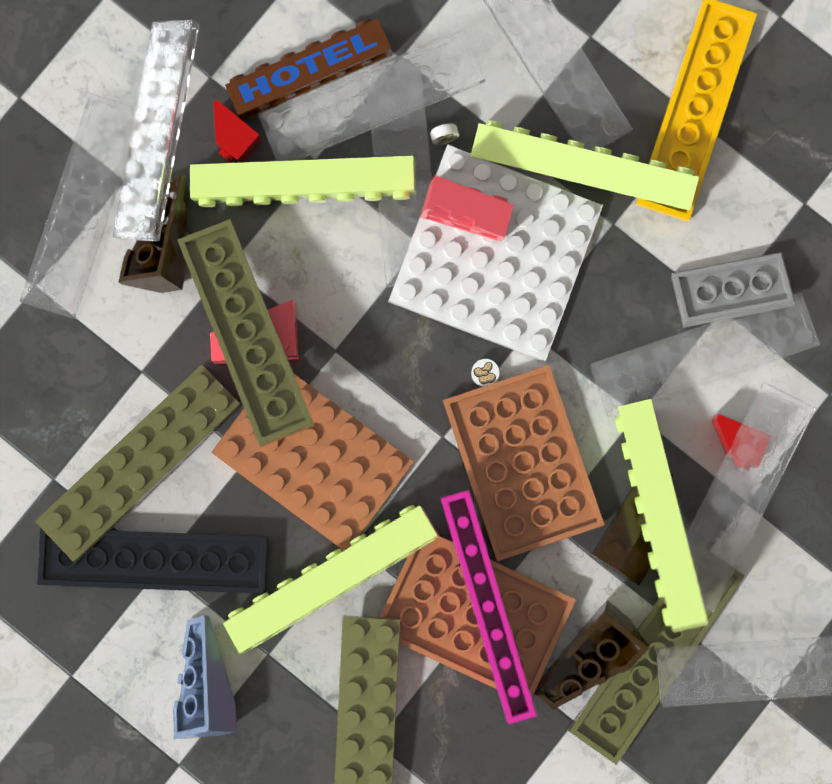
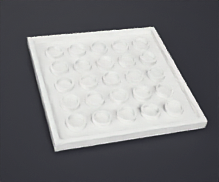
(494, 288)

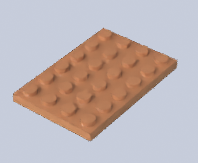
(523, 463)
(326, 474)
(442, 622)

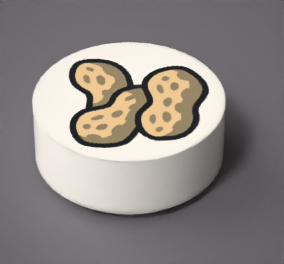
(444, 134)
(485, 372)

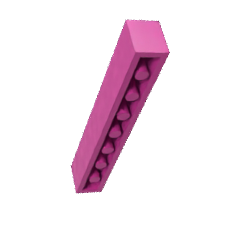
(488, 607)

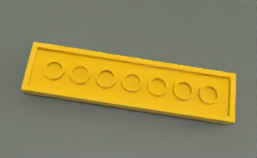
(701, 94)

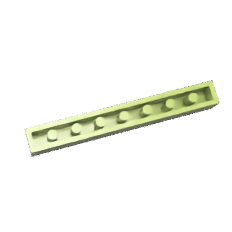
(585, 166)
(303, 180)
(662, 515)
(331, 579)

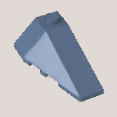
(206, 697)

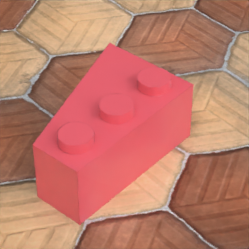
(467, 209)
(285, 324)

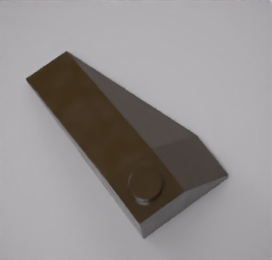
(160, 264)
(623, 541)
(598, 652)

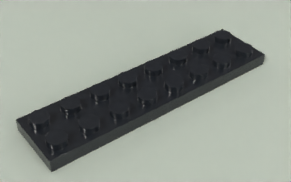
(160, 562)

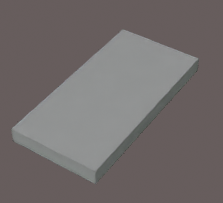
(732, 289)

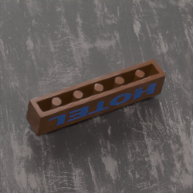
(308, 69)

